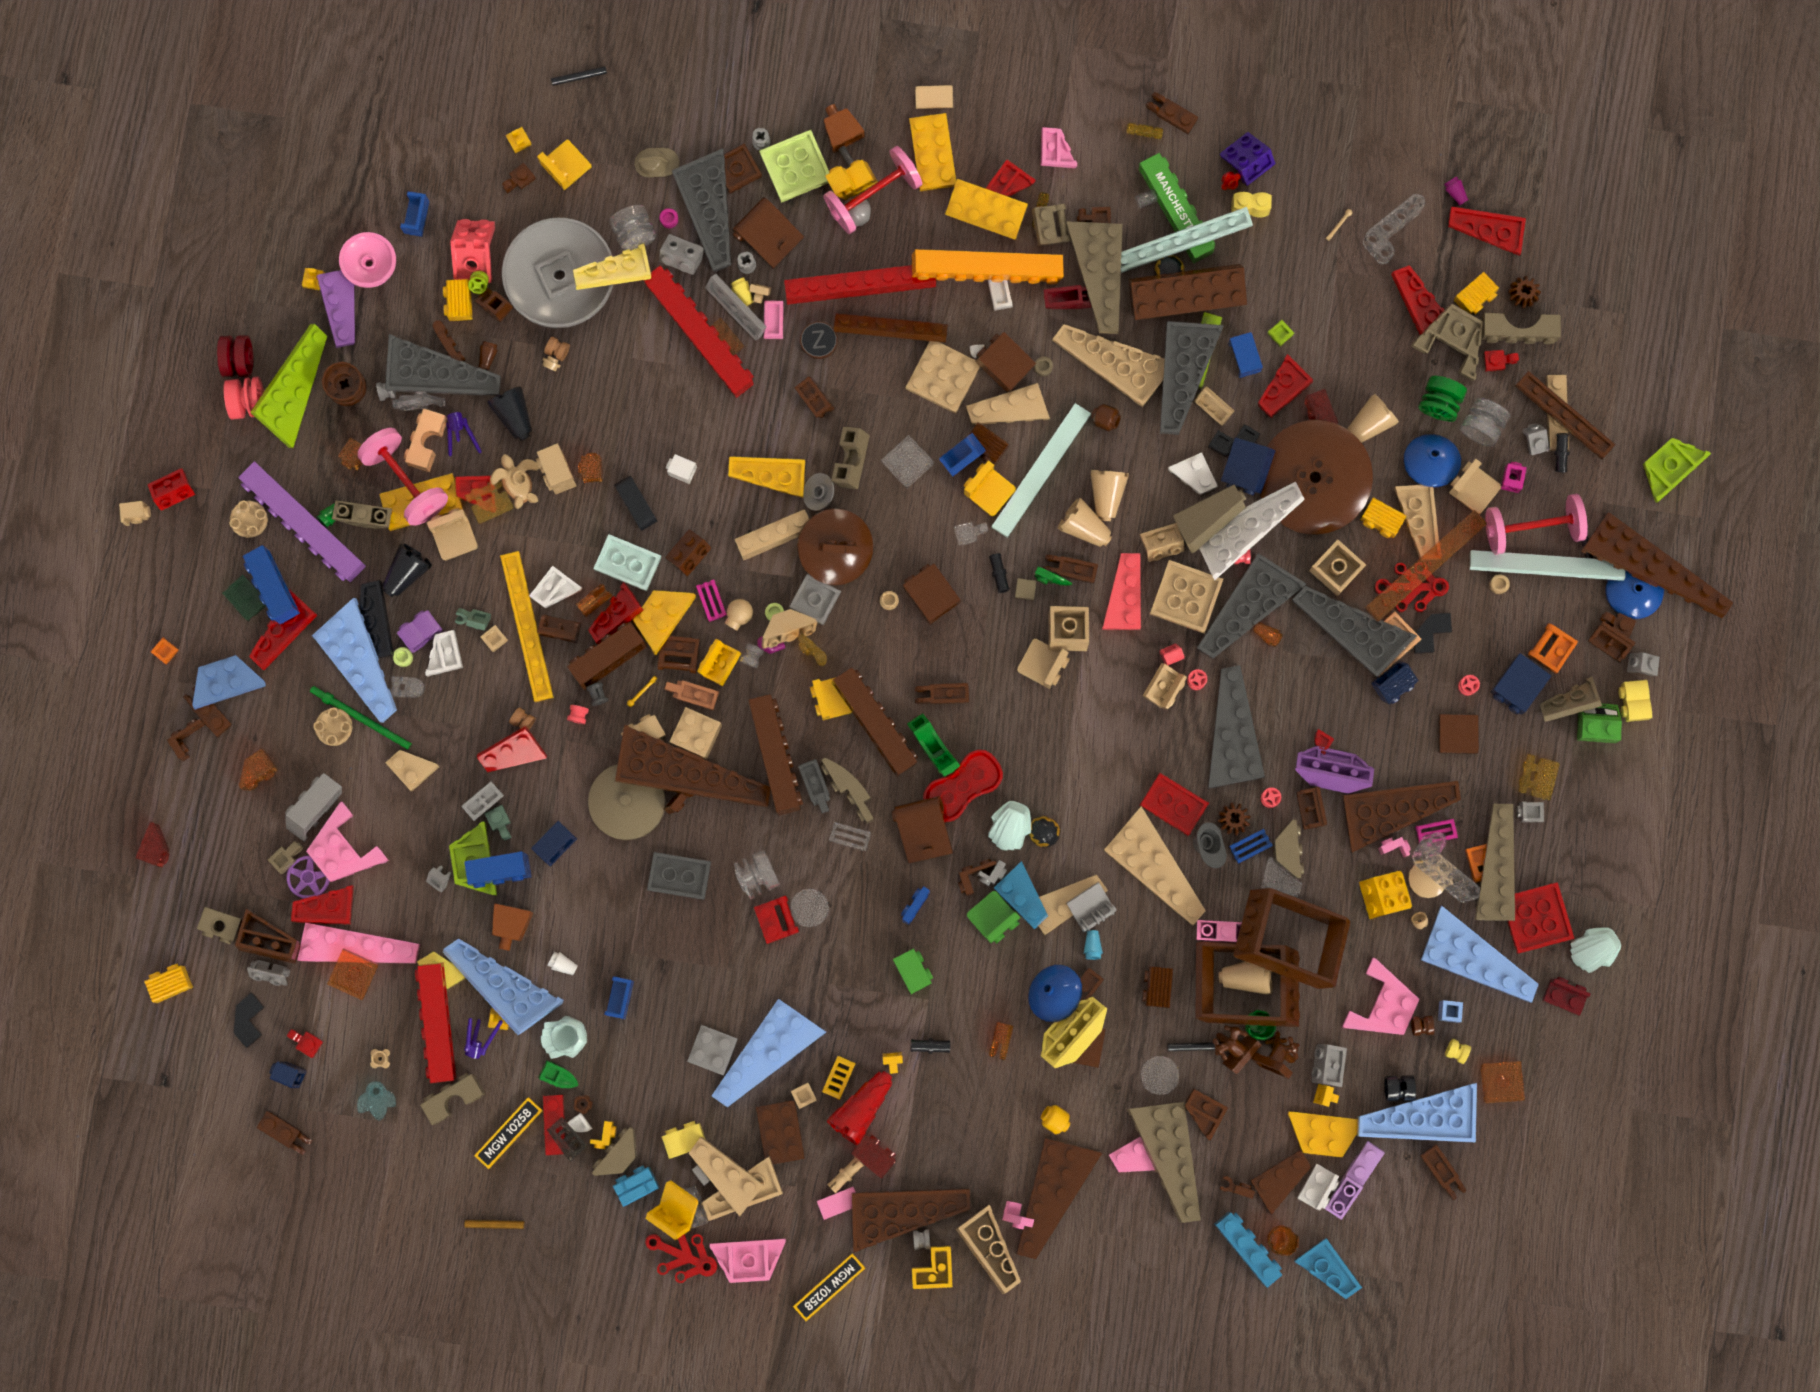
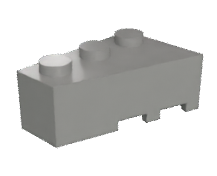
(312, 805)

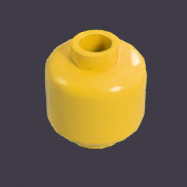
(1055, 1119)

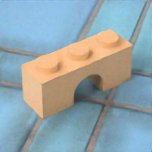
(428, 424)

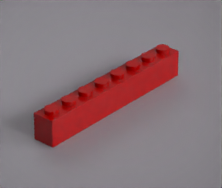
(854, 284)
(698, 331)

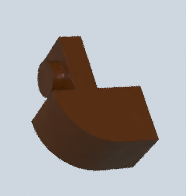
(494, 304)

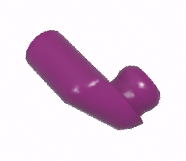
(780, 646)

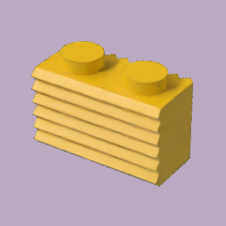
(1476, 294)
(458, 300)
(1383, 518)
(168, 984)

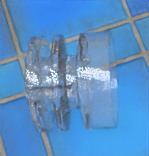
(632, 227)
(1485, 422)
(756, 874)

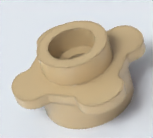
(375, 1054)

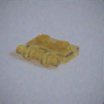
(491, 507)
(809, 647)
(1544, 779)

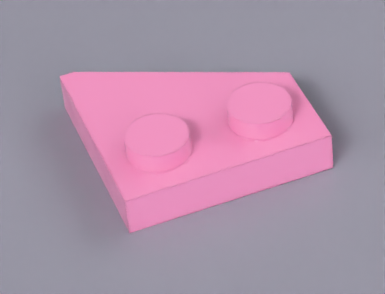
(1055, 150)
(1132, 1157)

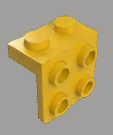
(988, 489)
(829, 700)
(1385, 894)
(674, 1212)

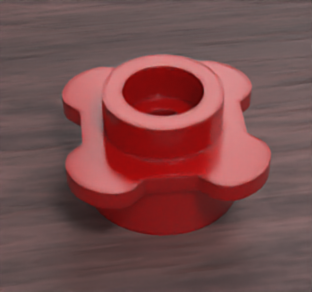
(1230, 180)

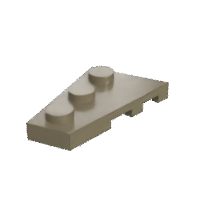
(1575, 701)

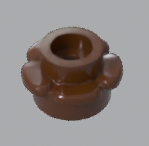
(582, 1109)

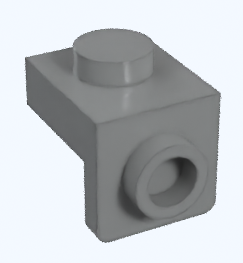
(1536, 439)
(1643, 663)
(1530, 811)
(998, 872)

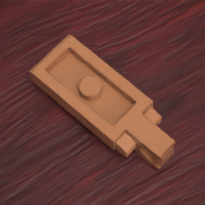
(693, 694)

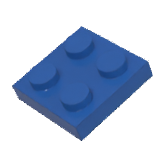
(910, 911)

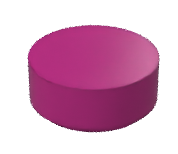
(669, 218)

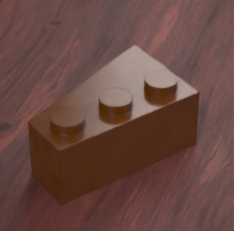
(264, 939)

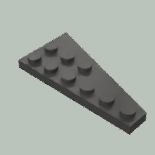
(1358, 632)
(1234, 740)

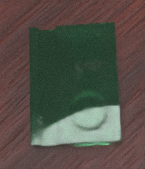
(244, 598)

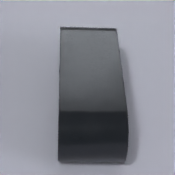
(635, 503)

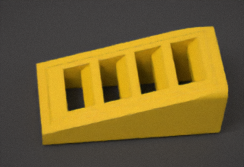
(838, 1095)

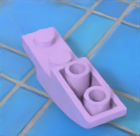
(1354, 1179)

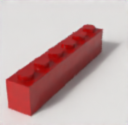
(436, 1022)

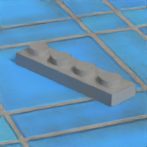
(735, 307)

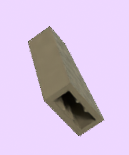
(1209, 516)

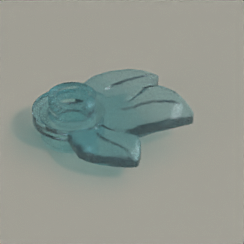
(376, 1103)

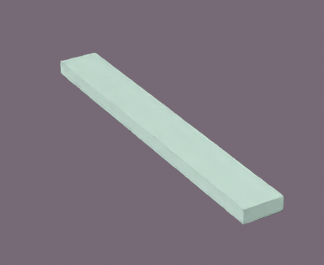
(1185, 239)
(1041, 470)
(1544, 565)

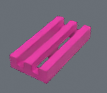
(706, 585)
(1420, 835)

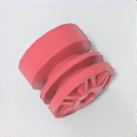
(240, 397)

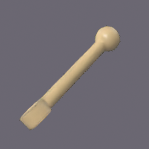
(1348, 212)

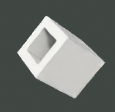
(681, 468)

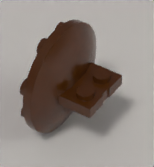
(835, 546)

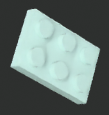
(627, 562)

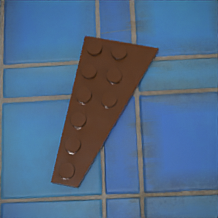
(1386, 811)
(1056, 1184)
(895, 1213)

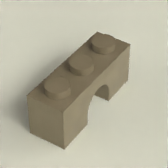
(855, 446)
(437, 1106)

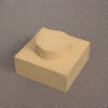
(494, 638)
(803, 1095)

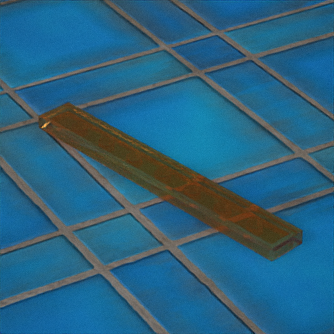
(1425, 565)

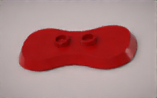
(976, 776)

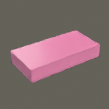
(773, 319)
(836, 1203)

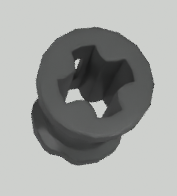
(597, 694)

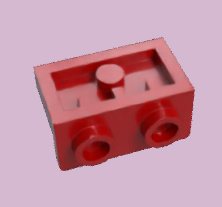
(170, 489)

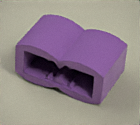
(419, 631)

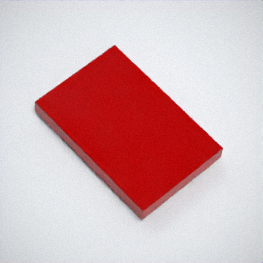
(1174, 804)

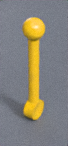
(630, 703)

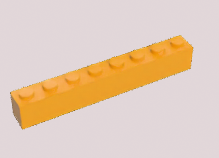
(987, 266)

